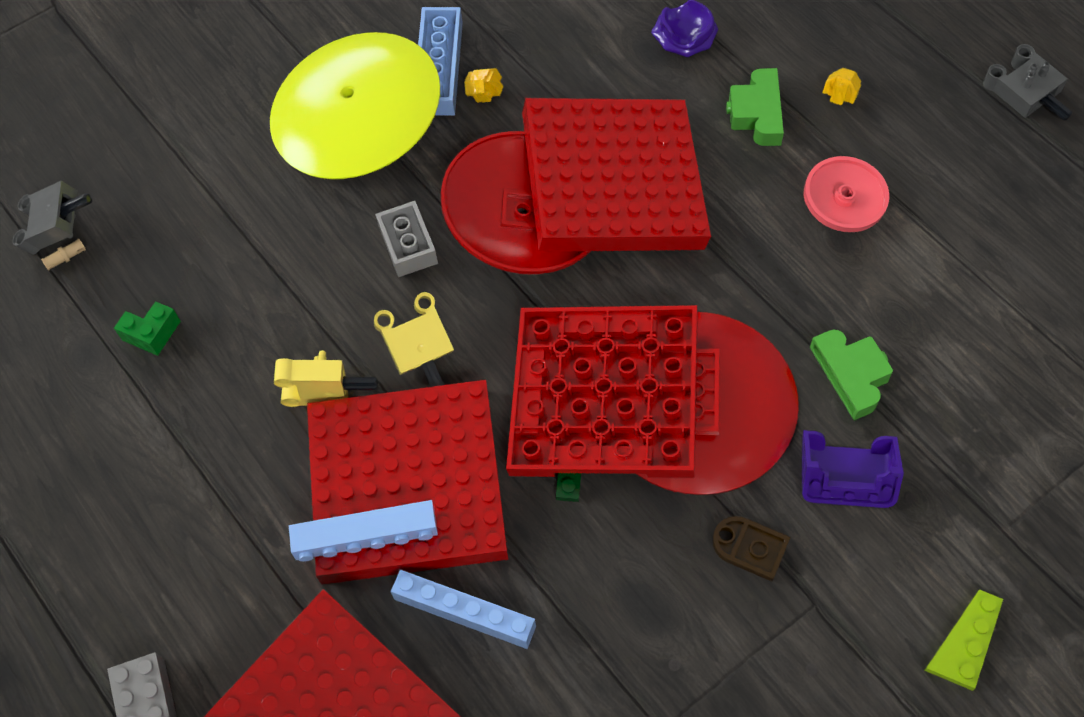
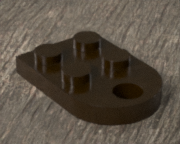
(751, 546)

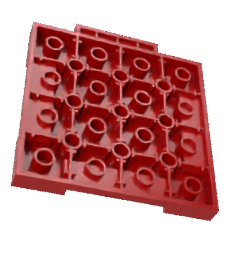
(611, 391)

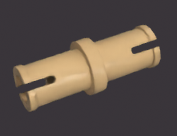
(63, 254)

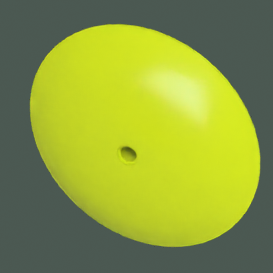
(355, 105)

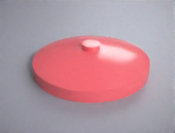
(846, 194)

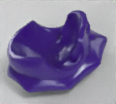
(685, 28)

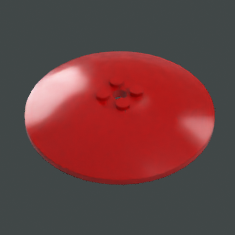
(482, 205)

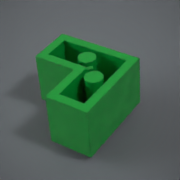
(152, 331)

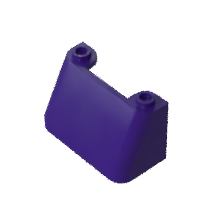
(851, 474)

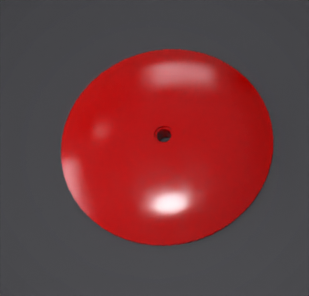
(754, 410)

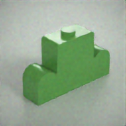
(758, 107)
(853, 370)

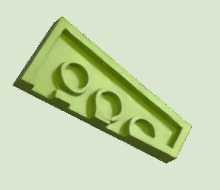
(966, 646)

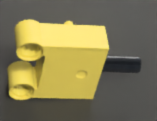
(417, 340)
(316, 380)

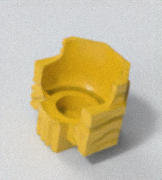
(483, 84)
(842, 86)

